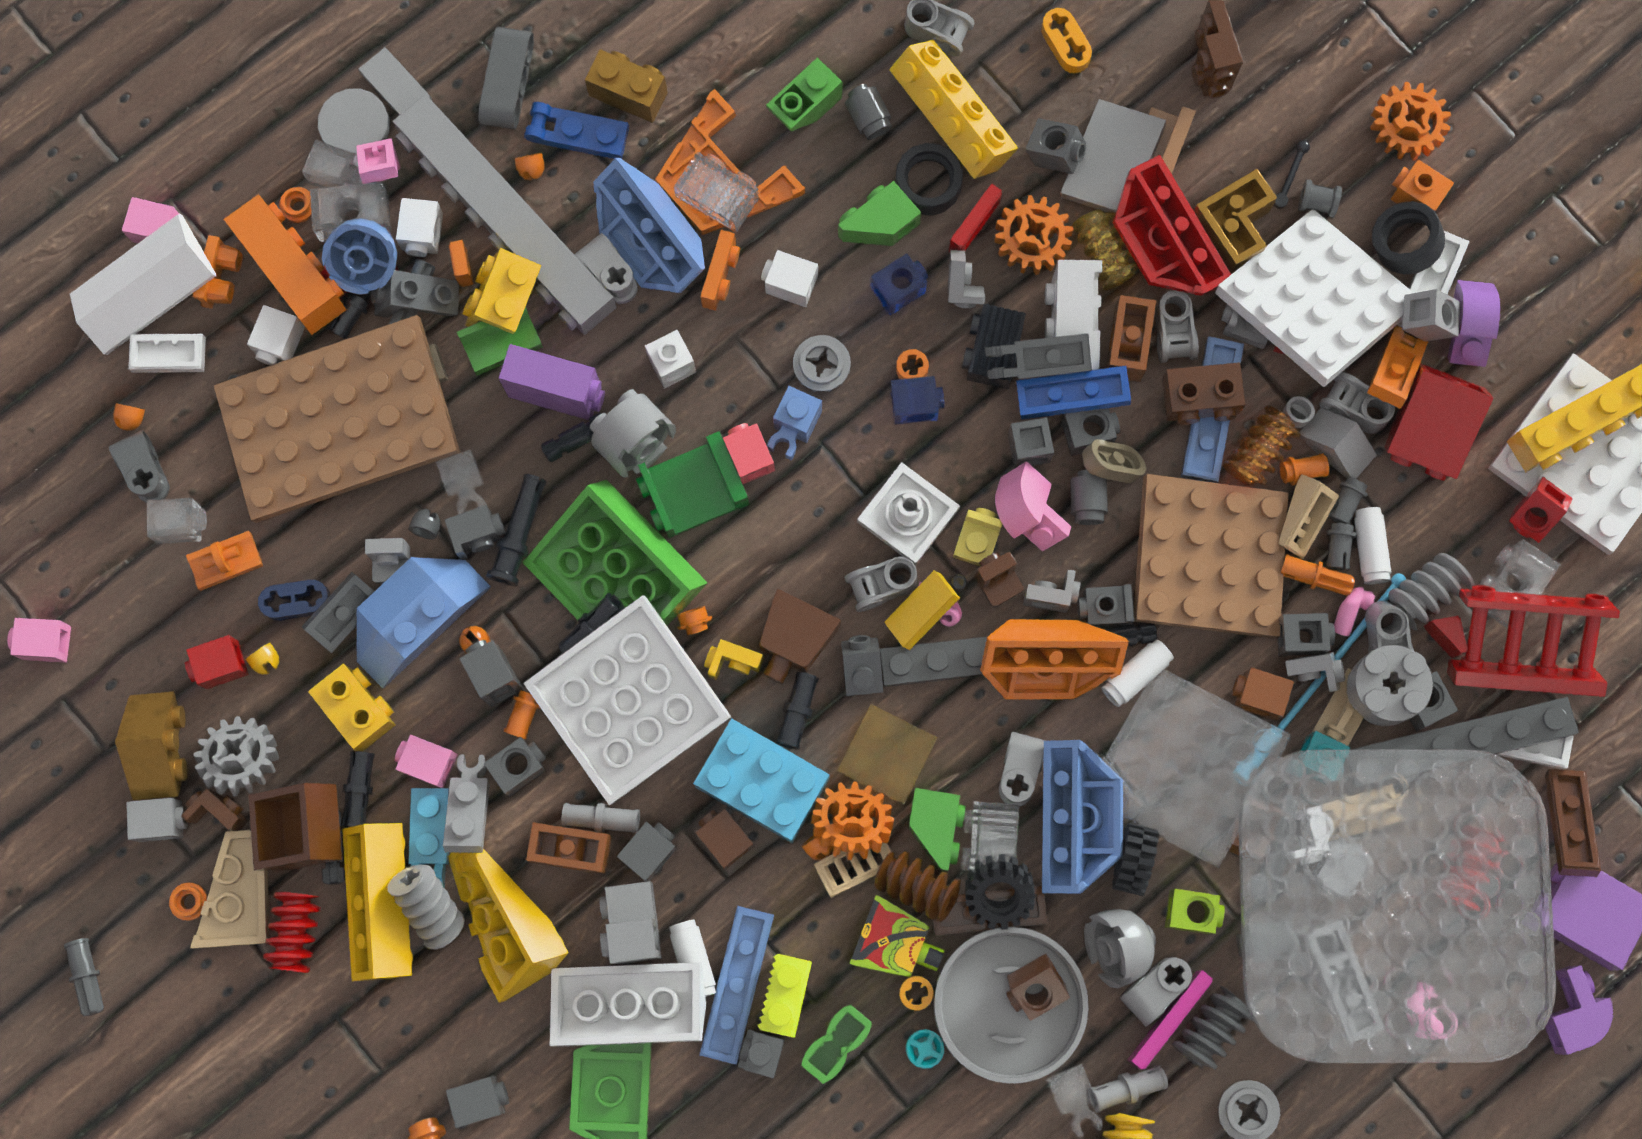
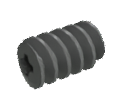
(1213, 1030)

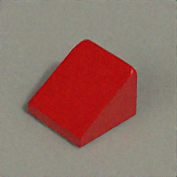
(1448, 634)

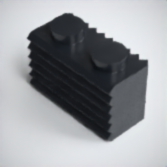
(992, 328)

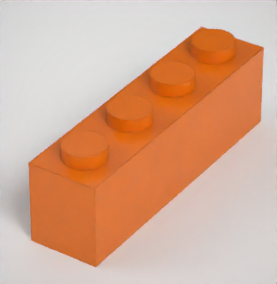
(285, 264)

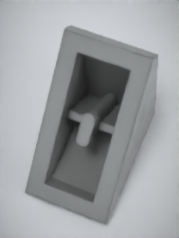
(1340, 442)

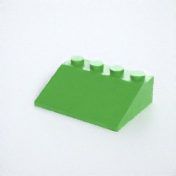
(612, 549)

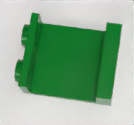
(693, 487)

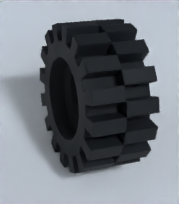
(1135, 866)
(1002, 911)

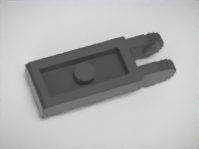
(1044, 356)

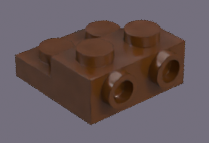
(1218, 52)

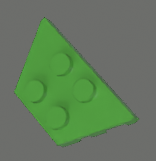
(611, 1091)

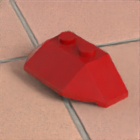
(1166, 233)

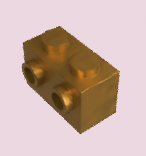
(626, 85)

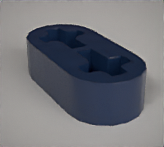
(292, 591)

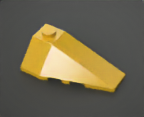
(512, 931)

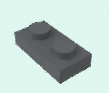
(338, 613)

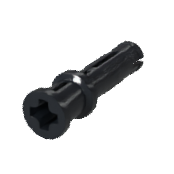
(512, 547)

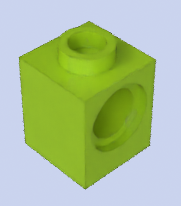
(1177, 911)

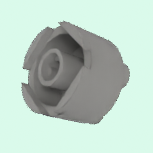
(631, 433)
(1405, 670)

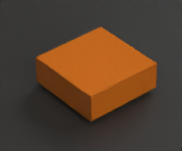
(461, 263)

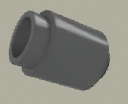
(868, 111)
(1088, 498)

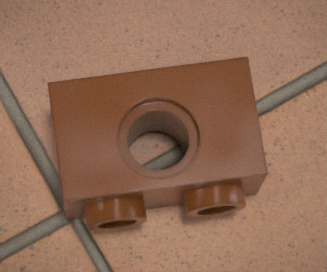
(1131, 335)
(569, 848)

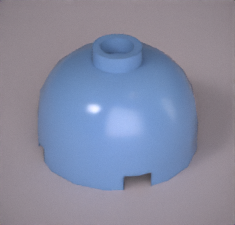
(360, 256)

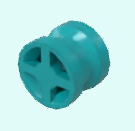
(929, 1051)

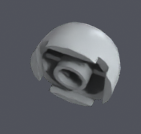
(1120, 945)

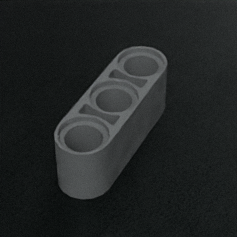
(506, 78)

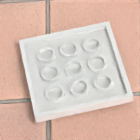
(1316, 297)
(1599, 478)
(627, 700)

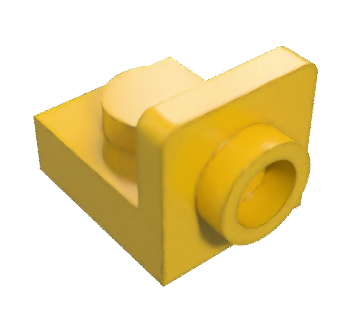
(739, 659)

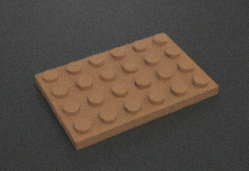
(336, 419)

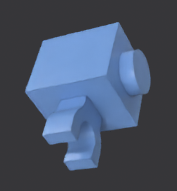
(795, 419)

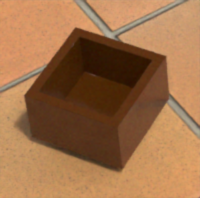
(295, 827)

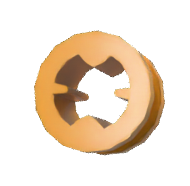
(907, 985)

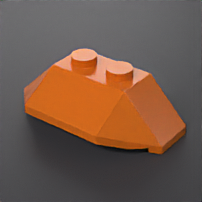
(1051, 658)

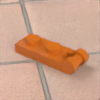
(1397, 367)

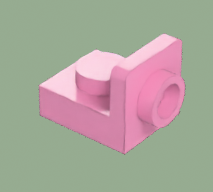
(377, 161)

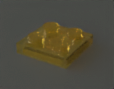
(887, 754)

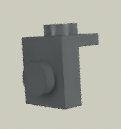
(862, 665)

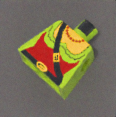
(894, 942)

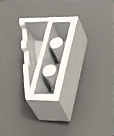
(1075, 303)

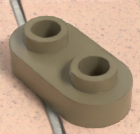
(1113, 461)

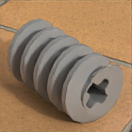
(1430, 586)
(426, 905)

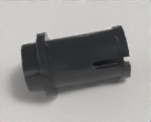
(346, 321)

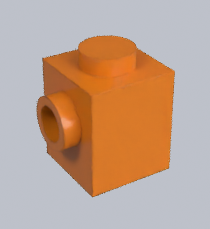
(1421, 185)

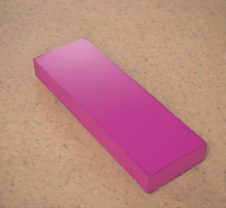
(1170, 1020)

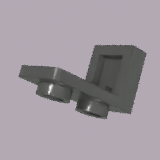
(417, 294)

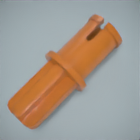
(1317, 575)

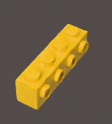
(953, 108)
(1579, 421)
(375, 922)

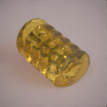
(1103, 245)

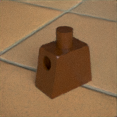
(795, 635)

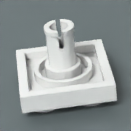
(908, 513)

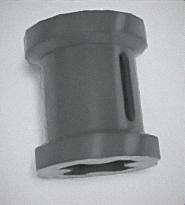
(1320, 198)

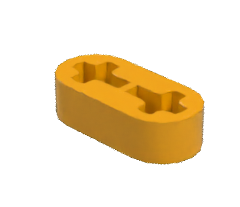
(1073, 36)

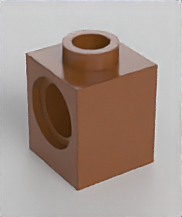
(1262, 693)

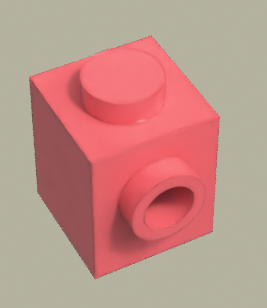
(749, 452)

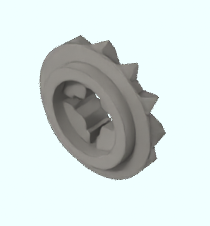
(811, 351)
(1266, 1108)

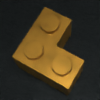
(1230, 216)
(150, 745)

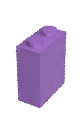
(551, 382)
(1596, 917)

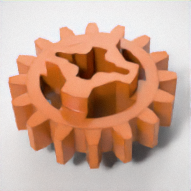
(1410, 125)
(1028, 220)
(852, 820)

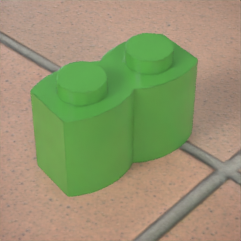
(843, 1035)

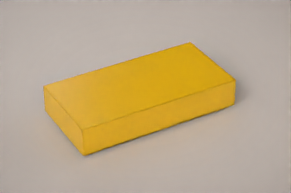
(921, 610)

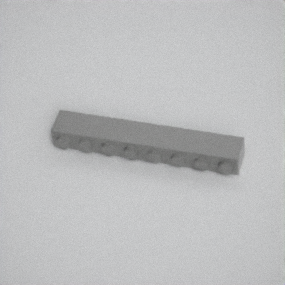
(503, 213)

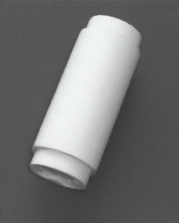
(1372, 545)
(1137, 673)
(690, 948)

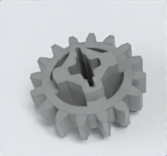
(236, 756)

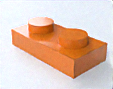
(716, 284)

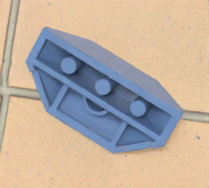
(647, 229)
(413, 612)
(1078, 817)

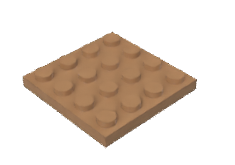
(1210, 556)

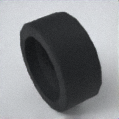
(938, 154)
(1398, 216)

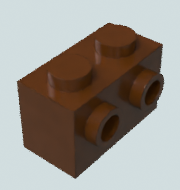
(1203, 393)

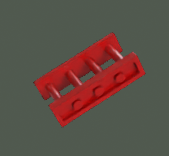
(1546, 675)

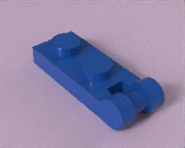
(577, 131)

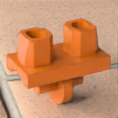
(220, 258)
(224, 560)

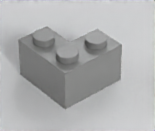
(632, 924)

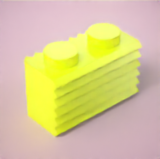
(785, 995)

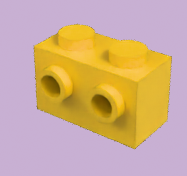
(352, 707)

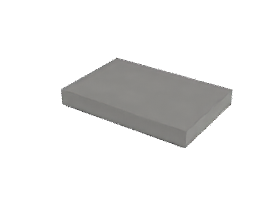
(1114, 144)

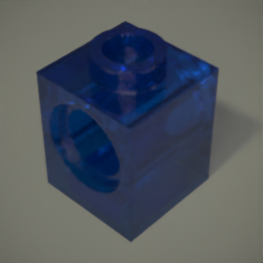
(895, 298)
(916, 400)

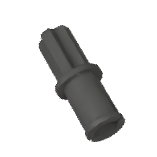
(84, 977)

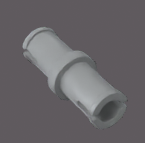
(600, 818)
(1127, 1088)

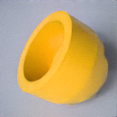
(263, 656)

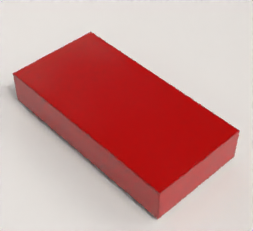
(976, 219)

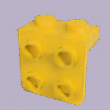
(503, 291)

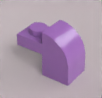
(1477, 323)
(1585, 1019)

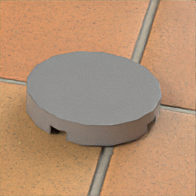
(353, 119)

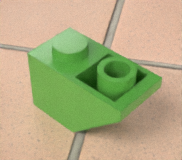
(807, 96)
(882, 219)
(934, 824)

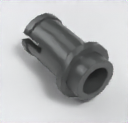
(1349, 498)
(1340, 546)

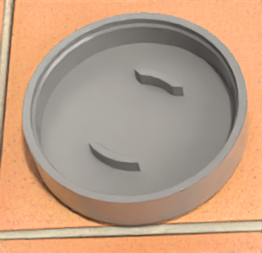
(981, 1022)

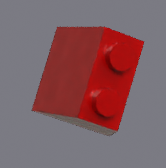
(1438, 422)

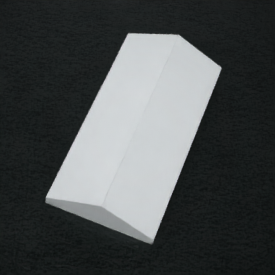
(141, 285)
(627, 1004)

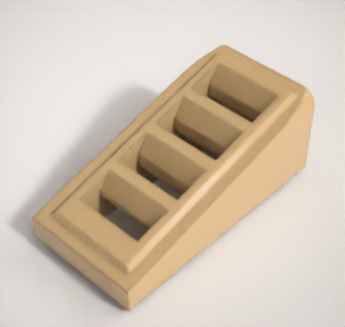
(1306, 515)
(828, 880)

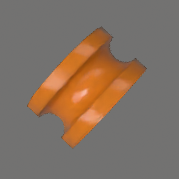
(916, 355)

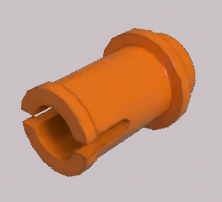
(1310, 466)
(521, 715)

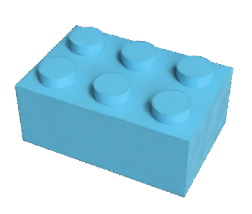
(761, 780)

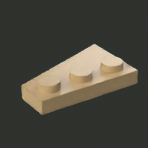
(237, 899)

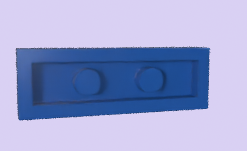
(1073, 392)

